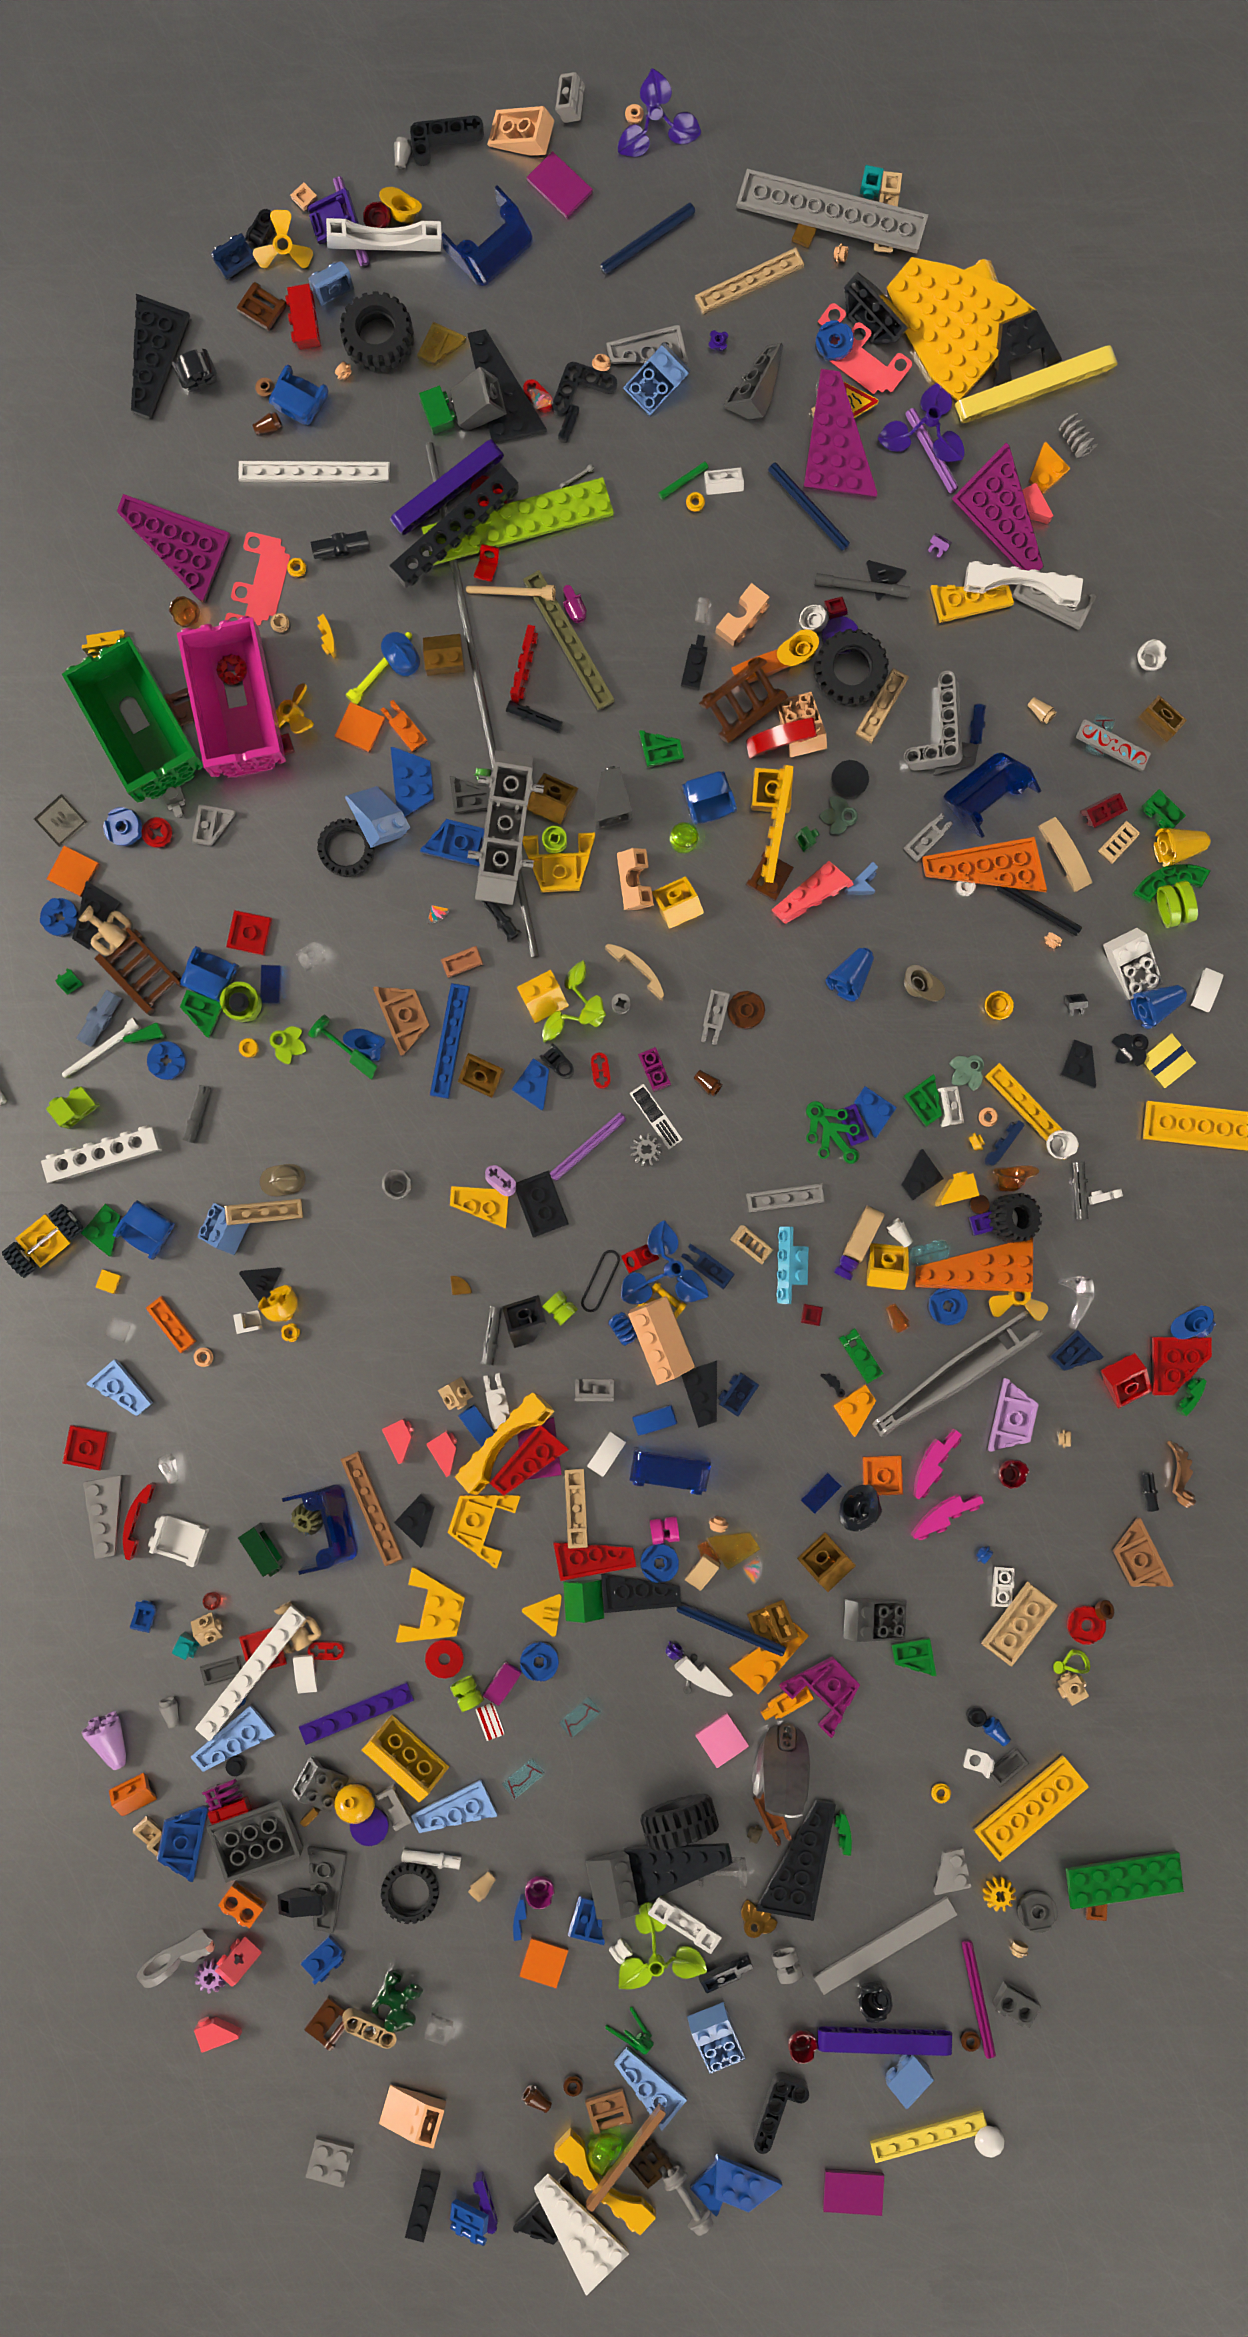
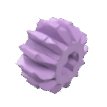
(205, 1980)

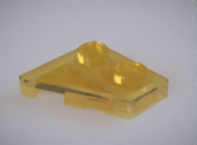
(439, 344)
(734, 1547)

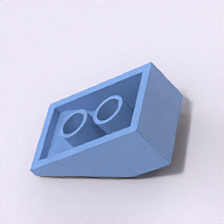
(377, 816)

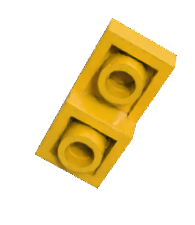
(328, 639)

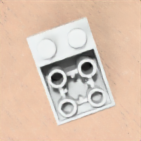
(1133, 962)

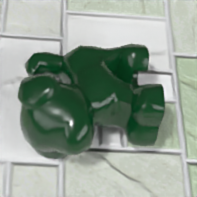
(399, 2016)

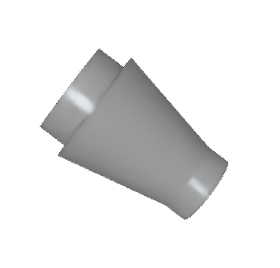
(402, 151)
(169, 1710)

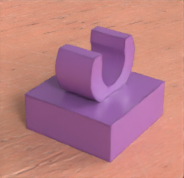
(940, 542)

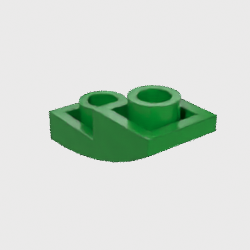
(1195, 1391)
(843, 1827)

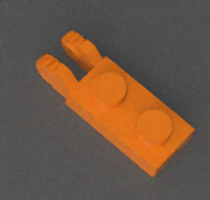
(404, 727)

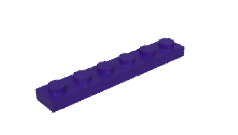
(356, 1713)

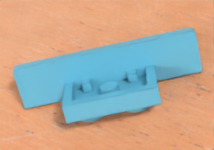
(791, 1265)

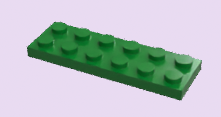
(1124, 1880)

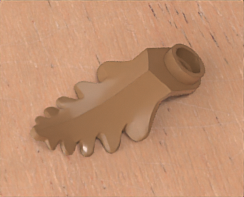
(1182, 1476)

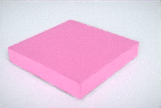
(722, 1740)

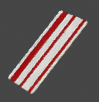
(490, 1721)

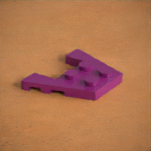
(831, 1684)

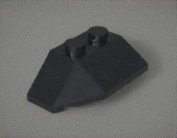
(874, 310)

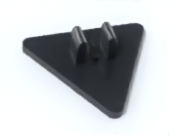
(884, 574)
(261, 1281)

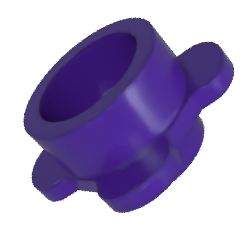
(714, 344)
(674, 1651)

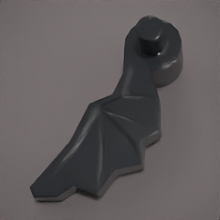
(833, 1382)

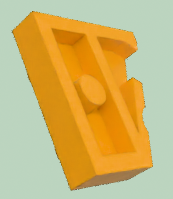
(1048, 468)
(855, 1408)

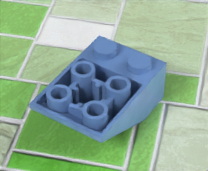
(657, 378)
(716, 2037)

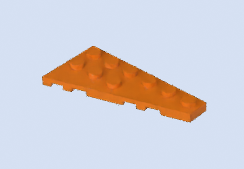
(999, 864)
(995, 1269)

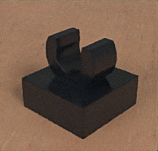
(1076, 1001)

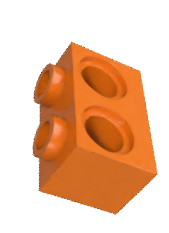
(245, 1900)

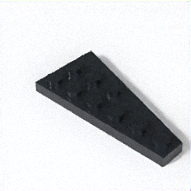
(155, 345)

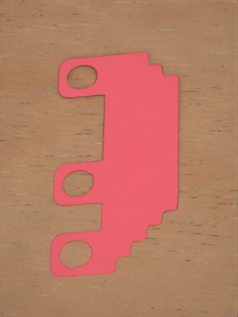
(862, 365)
(268, 581)

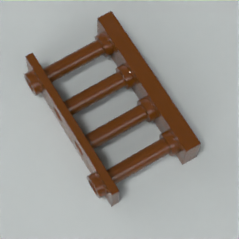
(759, 707)
(121, 975)

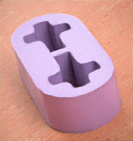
(499, 1181)

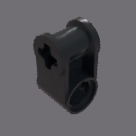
(259, 232)
(555, 1059)

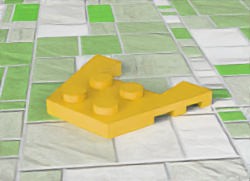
(560, 870)
(473, 1520)
(440, 1612)

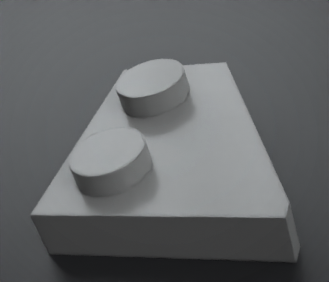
(210, 824)

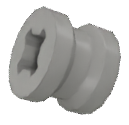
(621, 1007)

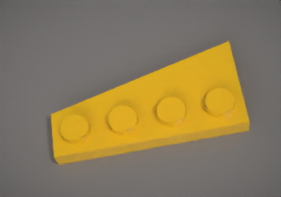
(956, 603)

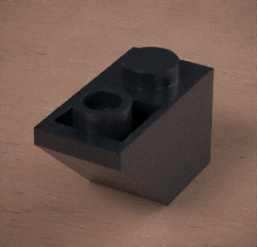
(299, 1903)

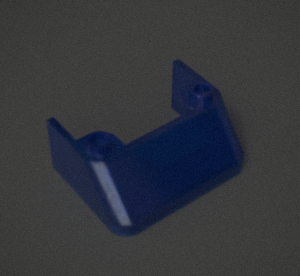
(496, 252)
(986, 786)
(669, 1471)
(337, 1525)

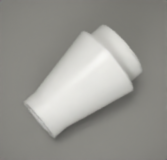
(899, 1232)

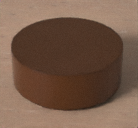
(979, 1204)
(1104, 1610)

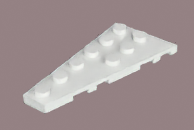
(584, 2239)

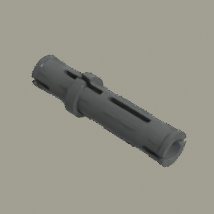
(196, 1114)
(1080, 1190)
(491, 1337)

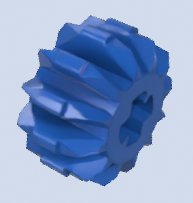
(623, 1328)

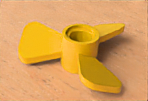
(265, 254)
(292, 713)
(1002, 1303)

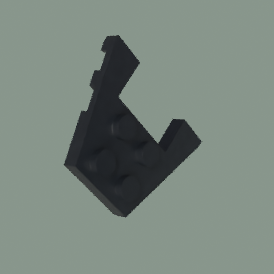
(1019, 337)

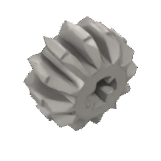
(645, 1143)

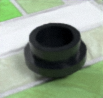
(238, 1002)
(976, 1717)
(235, 1766)

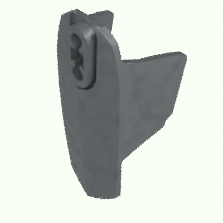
(783, 1771)

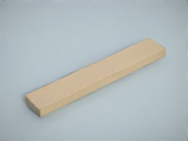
(749, 281)

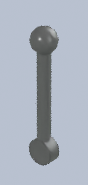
(687, 1689)

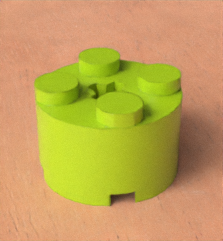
(254, 1002)

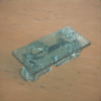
(937, 1249)

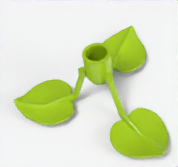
(592, 1012)
(635, 1974)

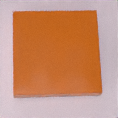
(359, 727)
(72, 871)
(883, 1474)
(543, 1962)

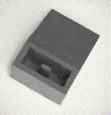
(874, 1619)

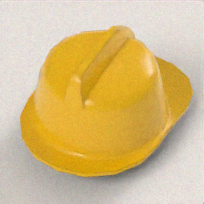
(402, 205)
(798, 648)

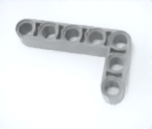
(946, 726)

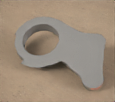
(188, 1950)

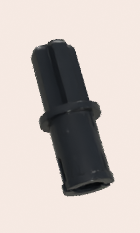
(1150, 1492)

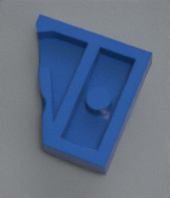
(874, 1110)
(585, 1924)

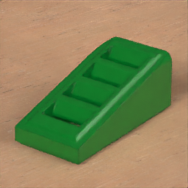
(149, 1033)

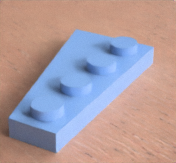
(240, 1734)
(462, 1806)
(650, 2085)

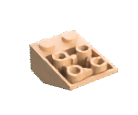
(799, 708)
(413, 2115)

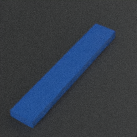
(450, 1041)

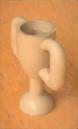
(110, 932)
(302, 1637)

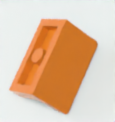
(131, 1795)

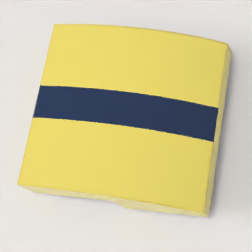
(1168, 1060)

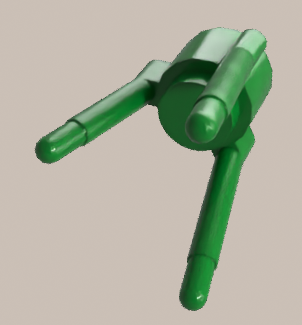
(641, 2042)

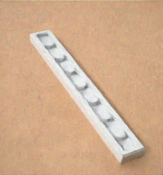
(314, 471)

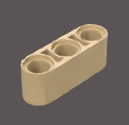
(863, 1234)
(363, 2021)

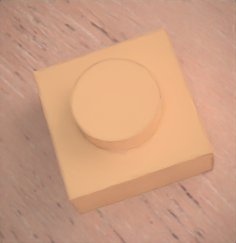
(303, 196)

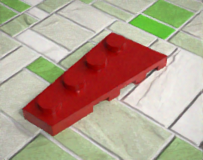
(518, 691)

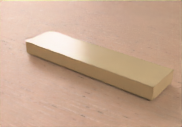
(882, 705)
(263, 1212)

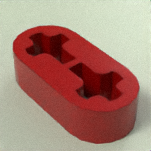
(531, 382)
(605, 1069)
(326, 1645)

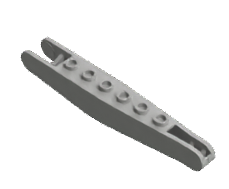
(957, 1374)

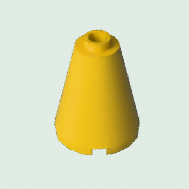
(1179, 844)

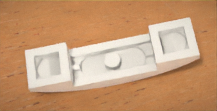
(685, 1923)

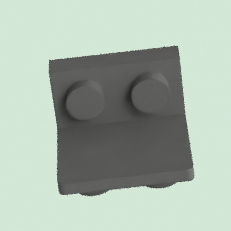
(318, 1785)

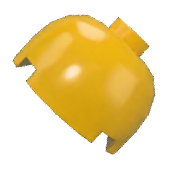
(280, 1304)
(354, 1803)

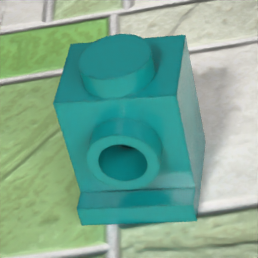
(871, 182)
(186, 1646)

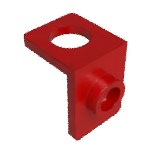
(487, 566)
(641, 1257)

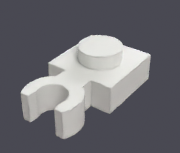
(1099, 1196)

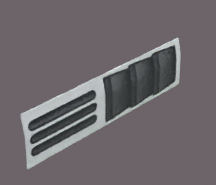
(656, 1116)

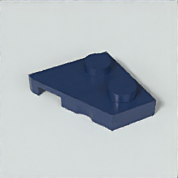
(1075, 1352)

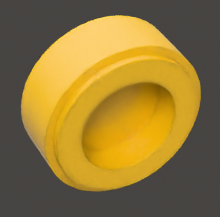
(248, 1047)

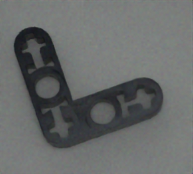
(580, 379)

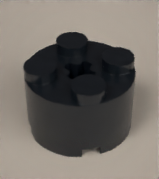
(194, 369)

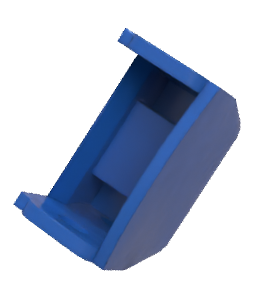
(297, 396)
(709, 797)
(208, 974)
(144, 1229)

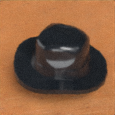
(860, 1508)

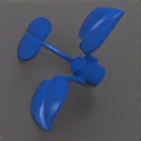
(690, 1286)

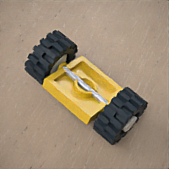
(42, 1240)

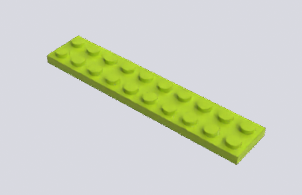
(534, 517)

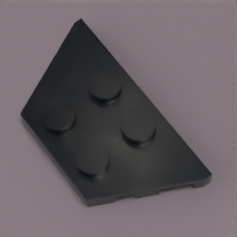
(536, 2221)

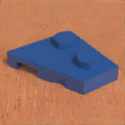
(533, 1084)
(704, 2188)

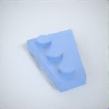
(121, 1387)

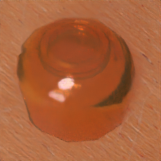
(184, 611)

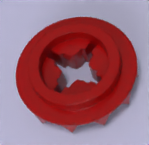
(229, 677)
(148, 835)

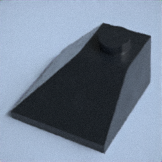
(524, 1320)

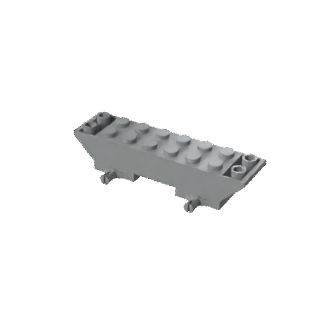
(504, 827)

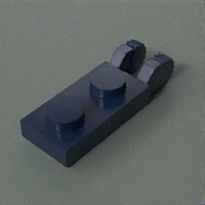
(1004, 1143)
(710, 1267)

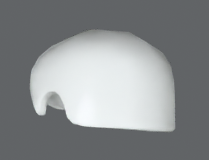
(813, 618)
(1152, 655)
(1062, 1144)
(989, 2141)

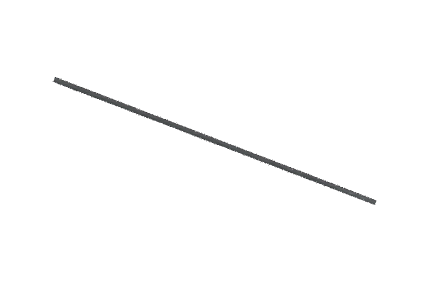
(481, 696)

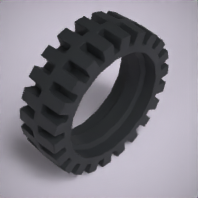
(322, 848)
(393, 1909)

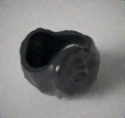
(875, 2001)

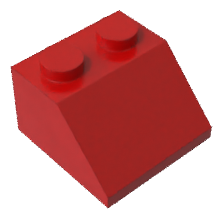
(1126, 1380)

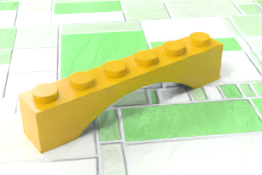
(477, 1472)
(631, 2208)

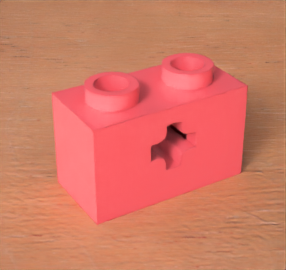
(233, 1972)

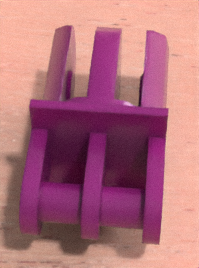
(574, 605)
(220, 1795)

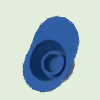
(400, 653)
(365, 1042)
(1196, 1323)

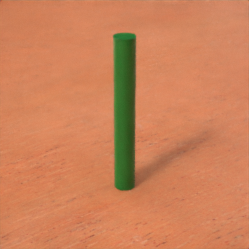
(683, 480)

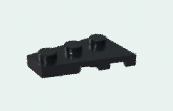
(102, 906)
(702, 1392)

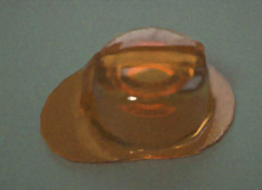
(1014, 1177)

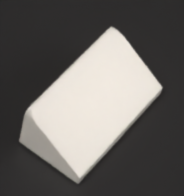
(724, 481)
(950, 1106)

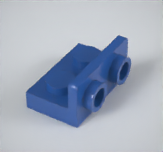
(323, 1959)

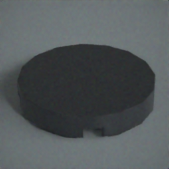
(850, 779)

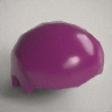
(539, 1892)

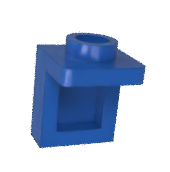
(143, 1616)

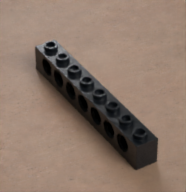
(499, 480)

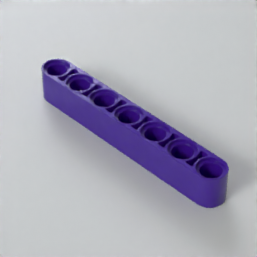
(447, 487)
(884, 2040)

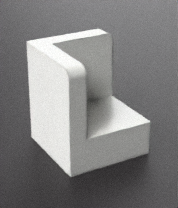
(247, 1321)

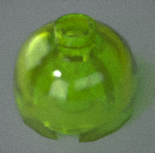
(603, 2152)

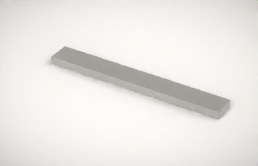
(885, 1945)

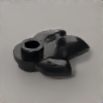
(1128, 1050)

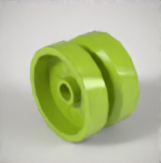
(1177, 904)

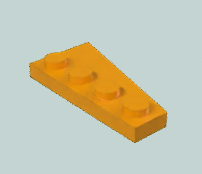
(760, 1667)

